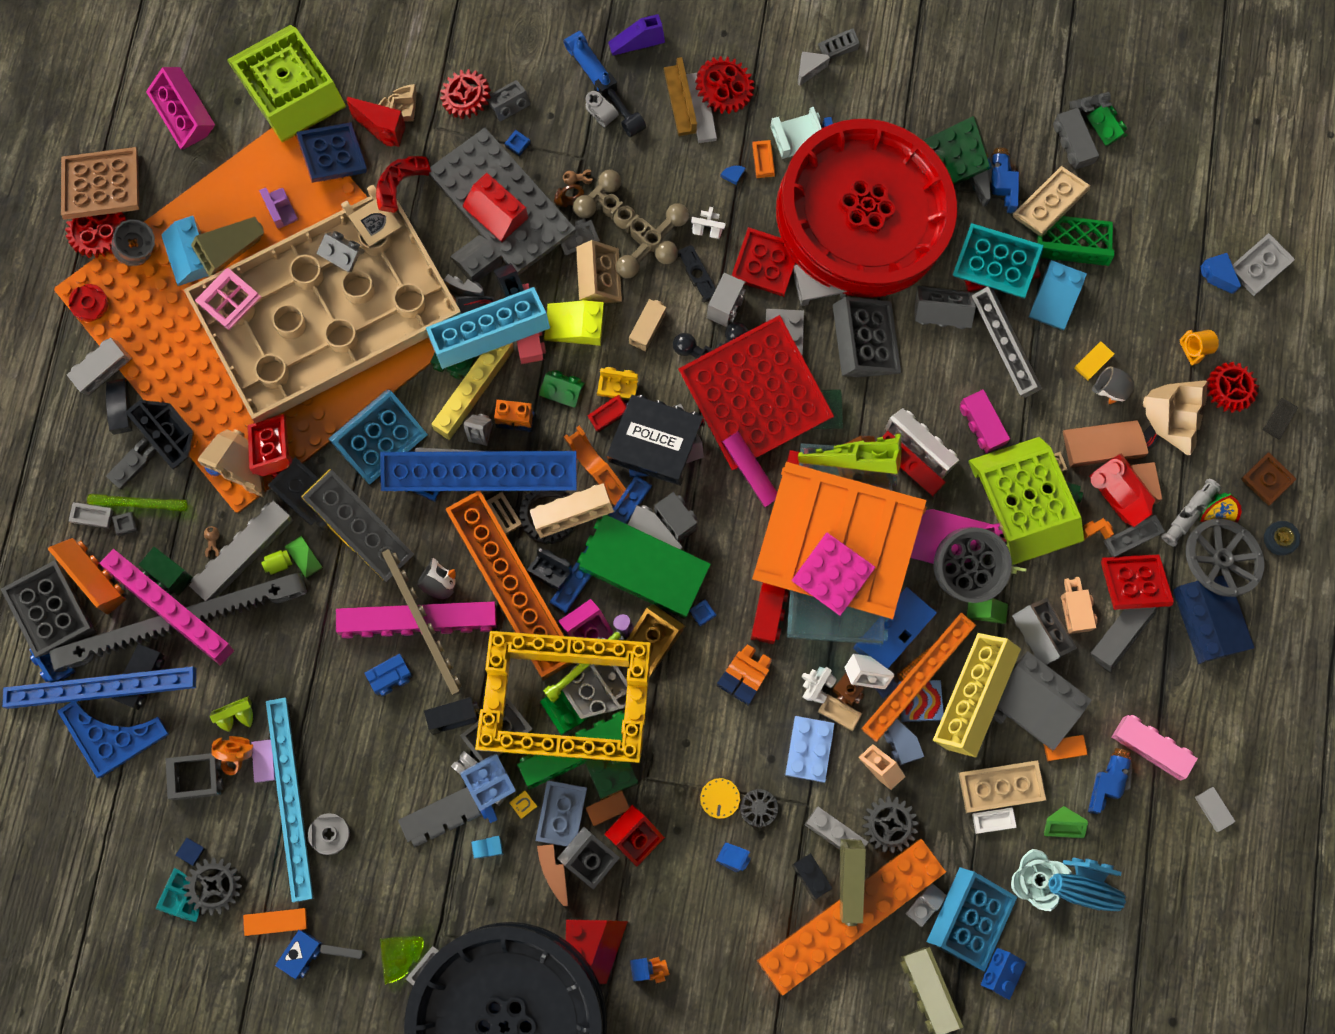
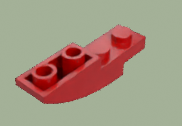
(918, 469)

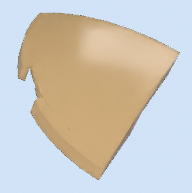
(403, 100)

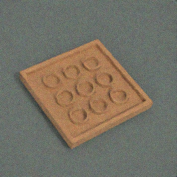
(99, 183)

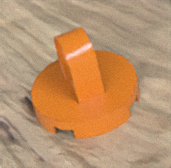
(232, 750)

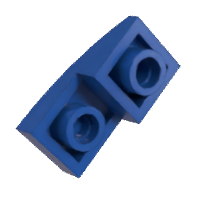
(641, 969)

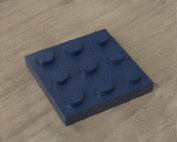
(331, 152)

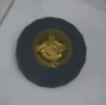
(1288, 540)

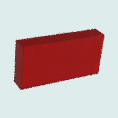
(607, 413)

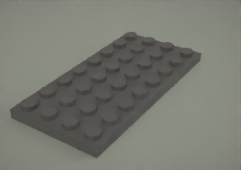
(481, 155)

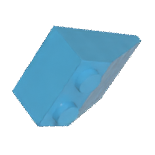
(1057, 295)

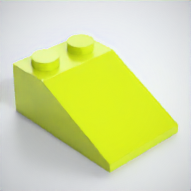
(575, 322)

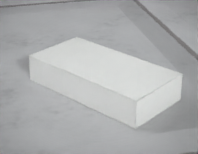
(994, 820)

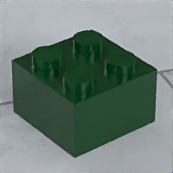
(165, 571)
(611, 776)

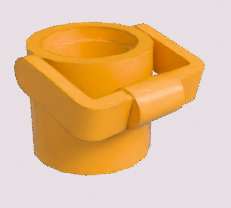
(1199, 344)

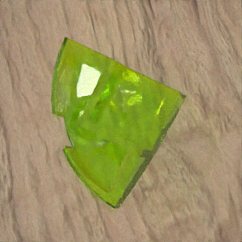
(399, 955)

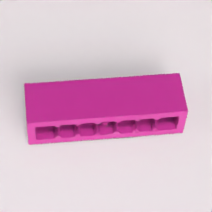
(750, 469)

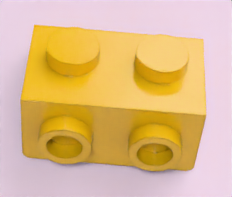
(617, 383)

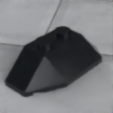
(163, 429)

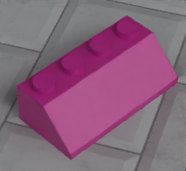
(180, 107)

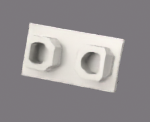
(716, 227)
(815, 682)

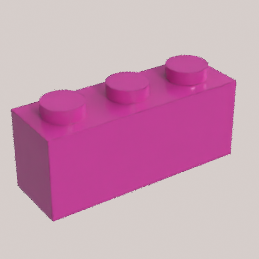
(984, 421)

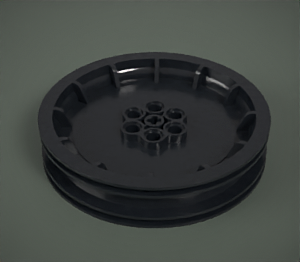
(507, 966)

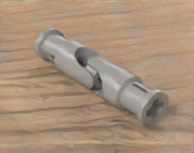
(1193, 510)

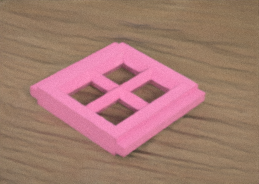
(216, 286)

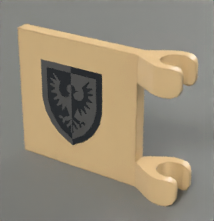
(370, 221)

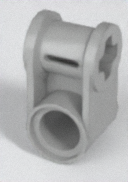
(602, 110)

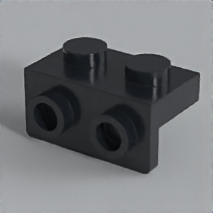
(550, 569)

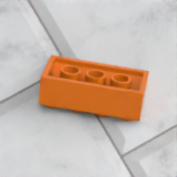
(88, 575)

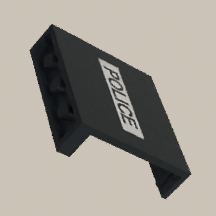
(655, 439)

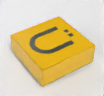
(523, 804)

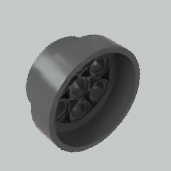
(995, 572)

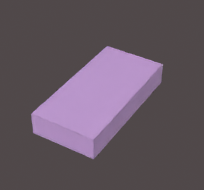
(263, 761)

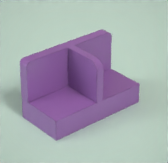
(279, 207)

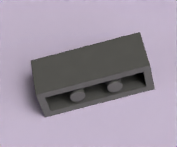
(1075, 139)

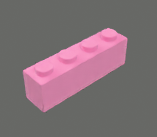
(1154, 747)

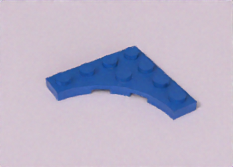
(107, 745)

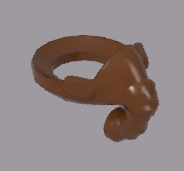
(563, 200)

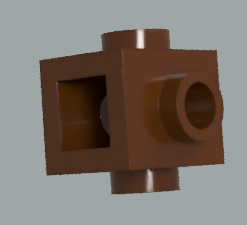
(846, 697)

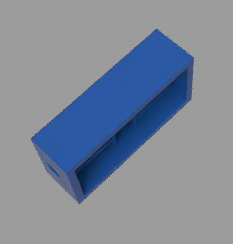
(909, 617)

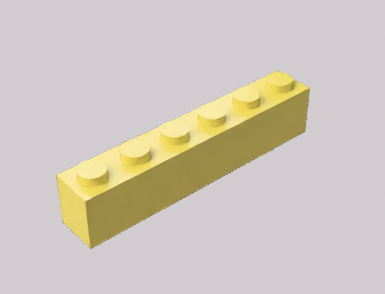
(470, 390)

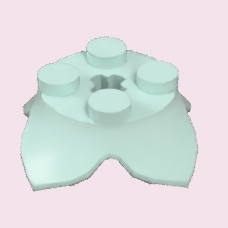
(1023, 881)

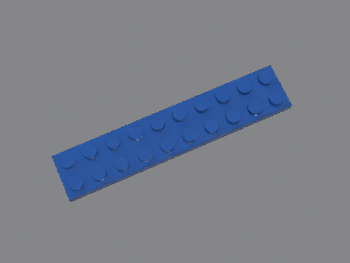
(479, 471)

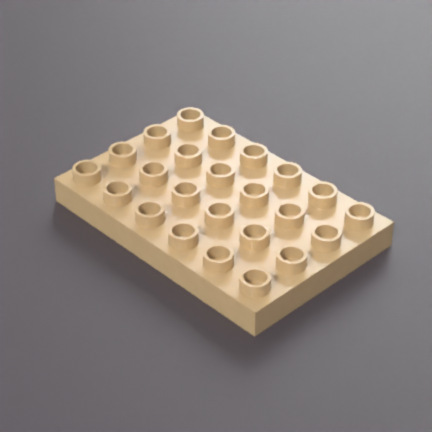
(319, 319)

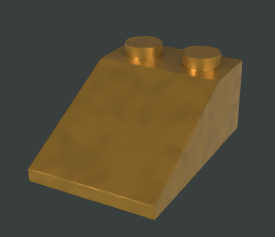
(659, 630)

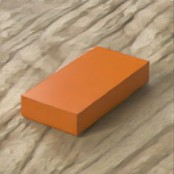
(763, 159)
(1067, 748)

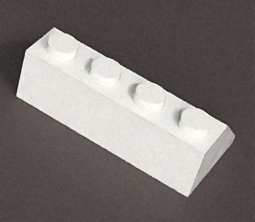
(922, 442)

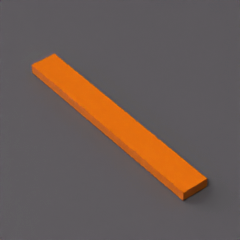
(918, 677)

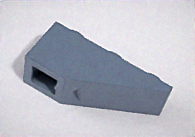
(904, 744)

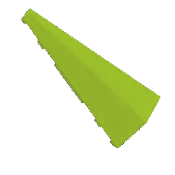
(860, 455)

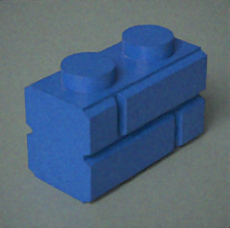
(388, 675)

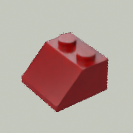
(634, 835)

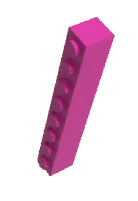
(167, 607)
(399, 619)

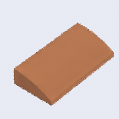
(1104, 442)

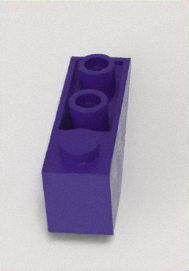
(641, 34)

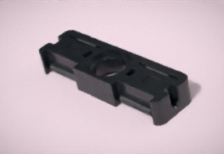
(692, 263)

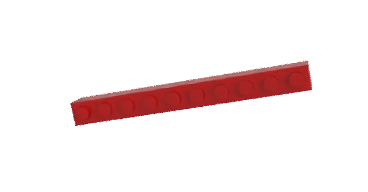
(770, 601)

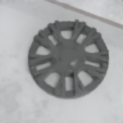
(759, 808)

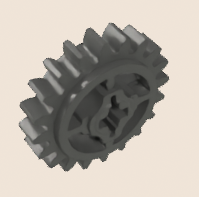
(892, 815)
(226, 896)

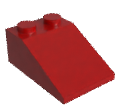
(381, 121)

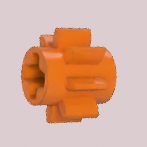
(659, 970)

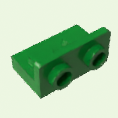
(562, 713)

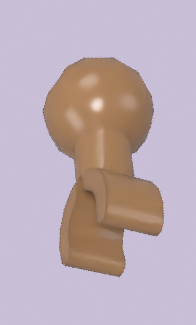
(572, 177)
(211, 537)

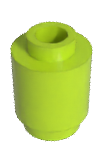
(276, 562)

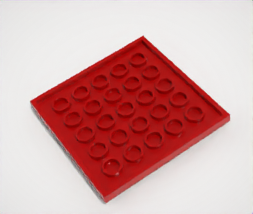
(756, 389)

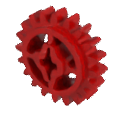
(460, 91)

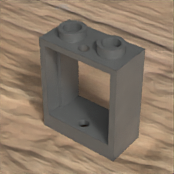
(173, 777)

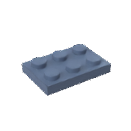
(560, 813)

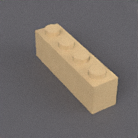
(571, 510)

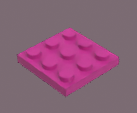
(833, 574)

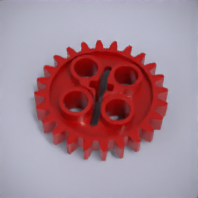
(724, 85)
(96, 230)

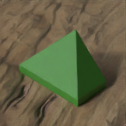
(303, 557)
(1065, 824)

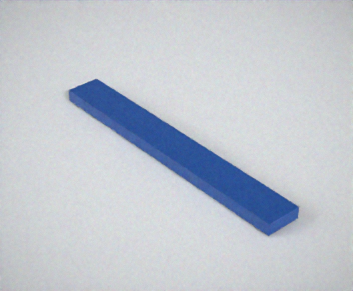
(622, 511)

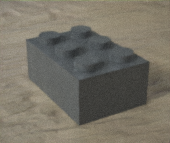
(512, 722)

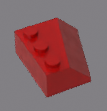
(596, 942)

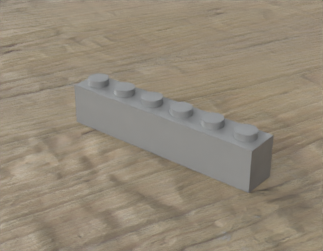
(1006, 342)
(241, 552)

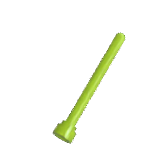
(554, 691)

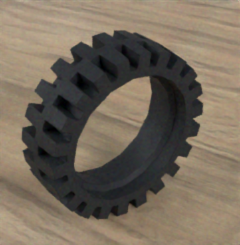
(525, 520)

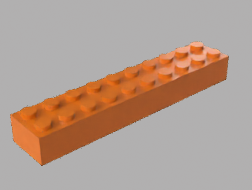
(504, 573)
(828, 936)

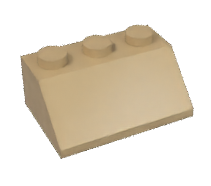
(597, 273)

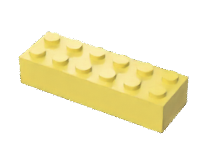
(977, 694)

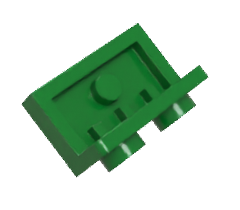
(1107, 124)
(561, 388)

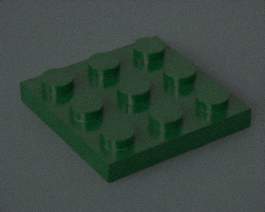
(961, 150)

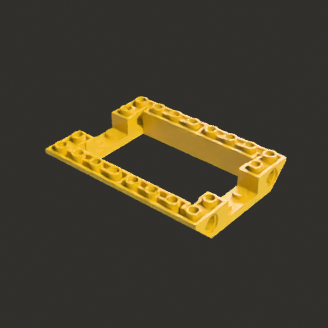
(566, 649)

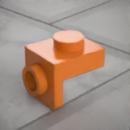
(1101, 525)

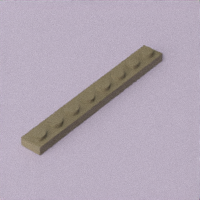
(426, 629)

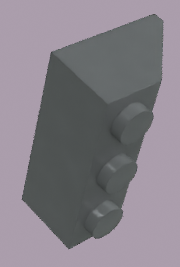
(944, 307)
(1044, 631)

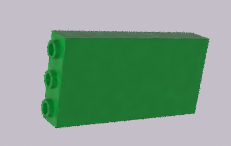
(643, 566)

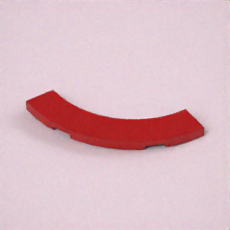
(393, 175)

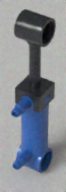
(603, 81)

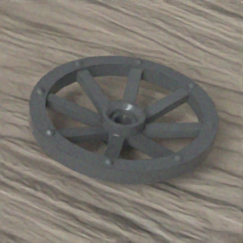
(1223, 559)

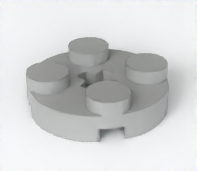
(320, 826)

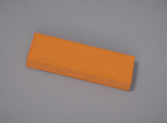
(275, 922)

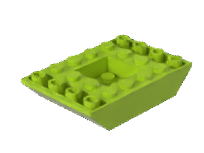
(293, 100)

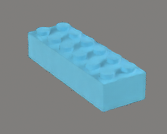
(488, 327)

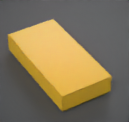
(1094, 360)

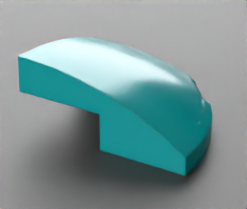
(173, 899)

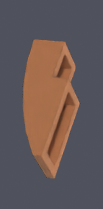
(553, 873)

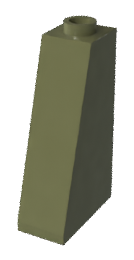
(225, 244)
(852, 881)

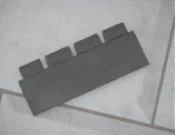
(434, 816)

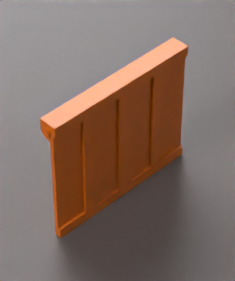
(861, 516)

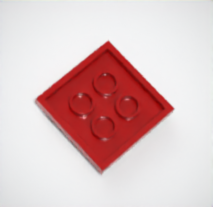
(764, 262)
(1136, 582)

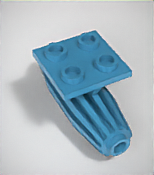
(1088, 886)

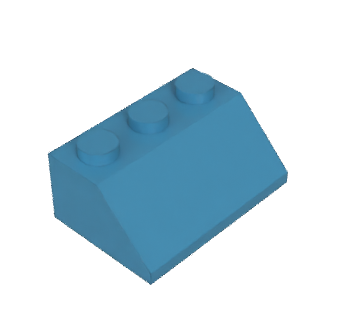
(181, 255)

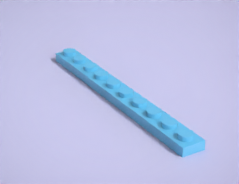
(289, 800)

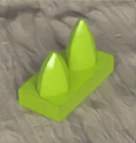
(239, 708)

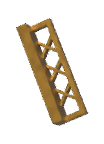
(680, 98)

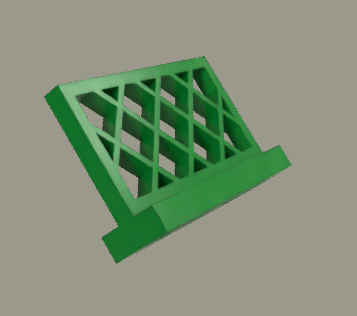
(1075, 252)

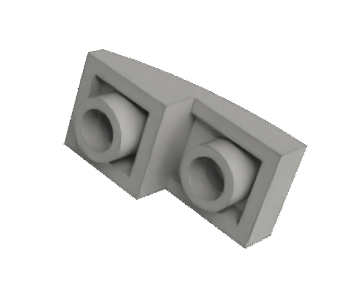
(467, 289)

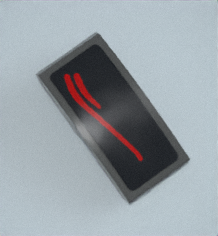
(472, 302)

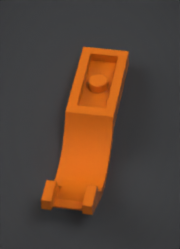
(595, 465)

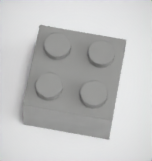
(726, 300)

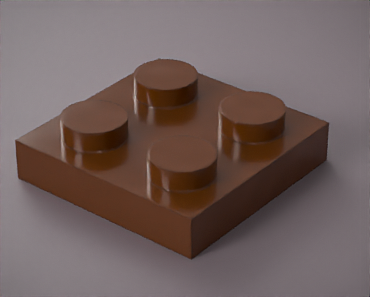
(1268, 478)

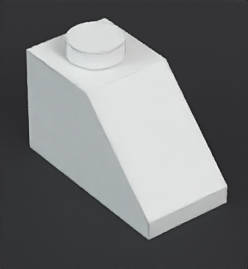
(867, 672)

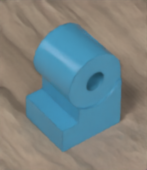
(487, 847)

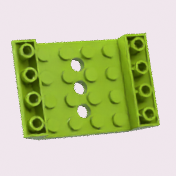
(1036, 524)

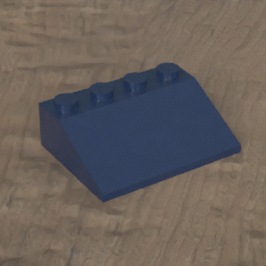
(1212, 621)

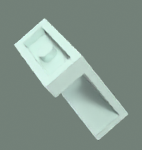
(794, 132)

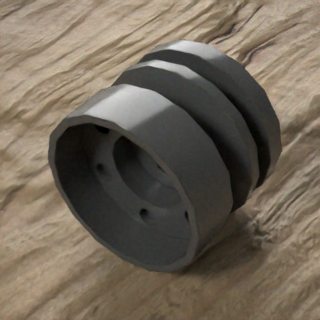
(133, 232)

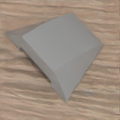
(597, 690)

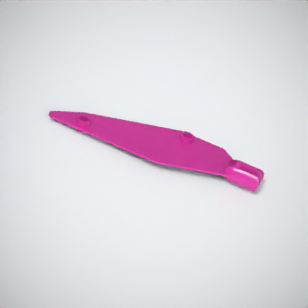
(936, 526)

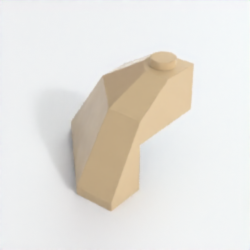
(1175, 412)
(230, 457)

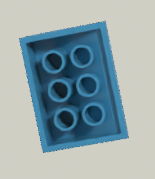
(377, 428)
(972, 918)

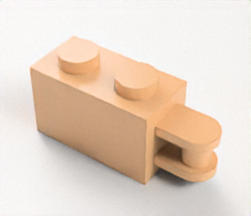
(1078, 608)

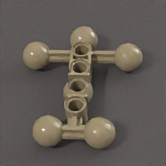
(628, 265)

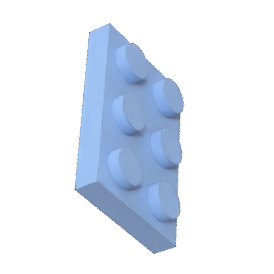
(809, 749)

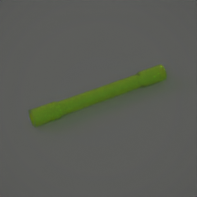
(105, 500)

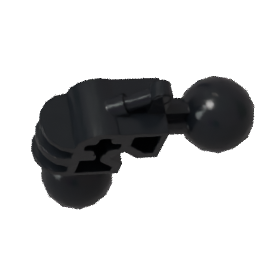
(686, 345)

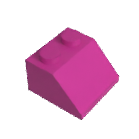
(586, 622)

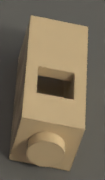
(647, 324)

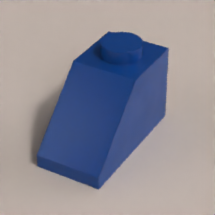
(1220, 273)

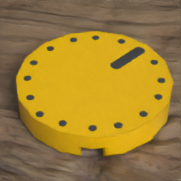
(720, 798)

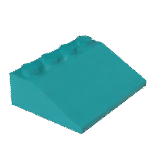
(998, 260)

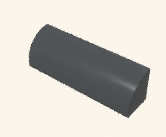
(1121, 636)

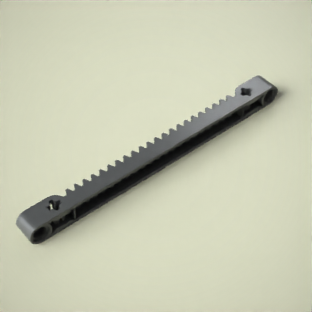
(68, 655)

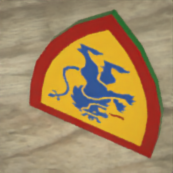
(1224, 507)

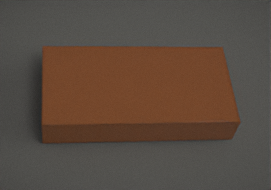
(607, 808)

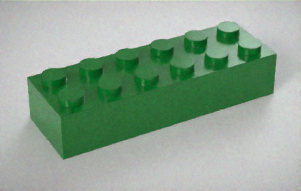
(541, 768)

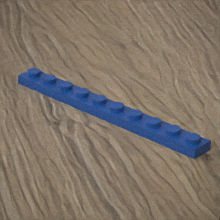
(99, 687)

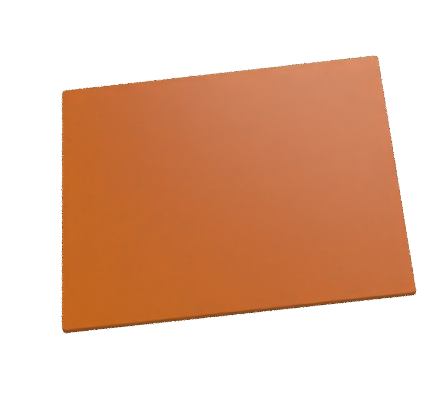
(167, 341)

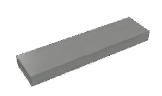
(704, 118)

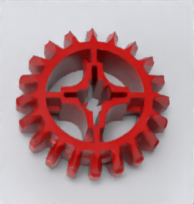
(1245, 393)

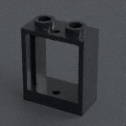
(452, 715)

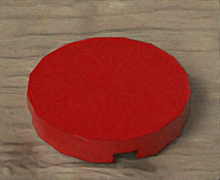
(88, 302)

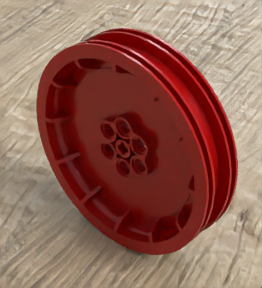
(877, 160)

